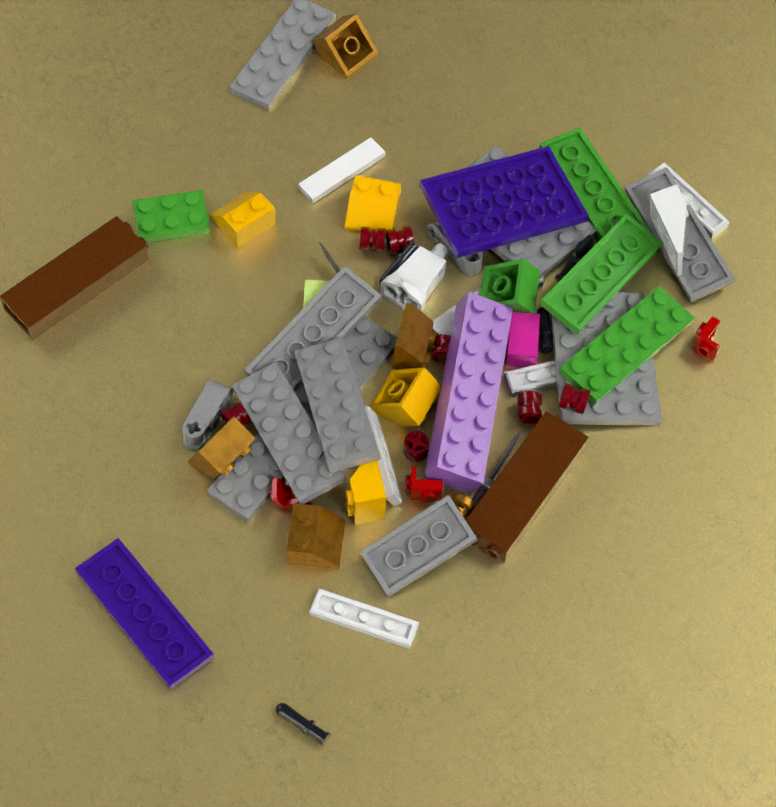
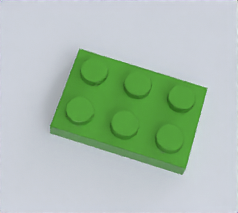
(171, 216)

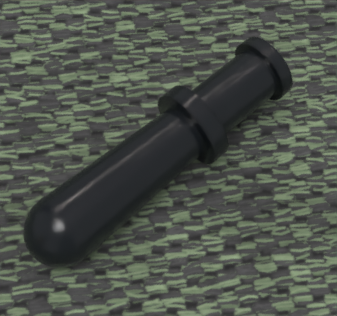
(409, 250)
(544, 332)
(301, 722)

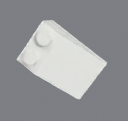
(669, 216)

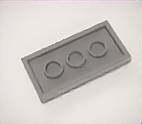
(418, 546)

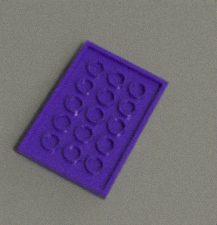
(503, 201)

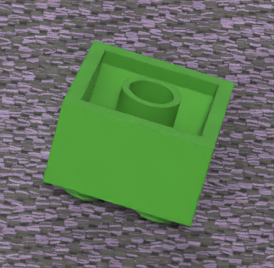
(512, 285)

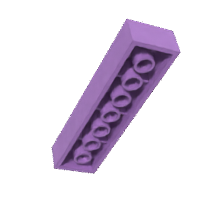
(469, 393)

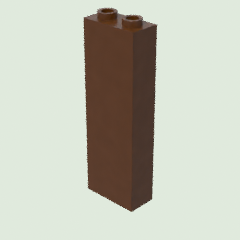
(75, 277)
(525, 485)

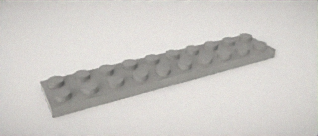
(250, 481)

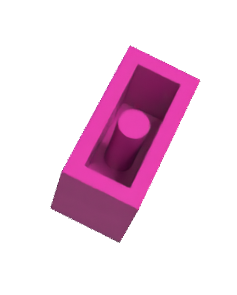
(522, 340)

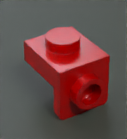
(703, 342)
(423, 490)
(283, 495)

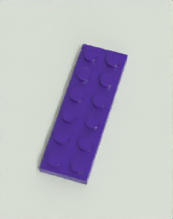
(144, 613)

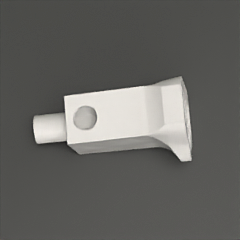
(416, 278)

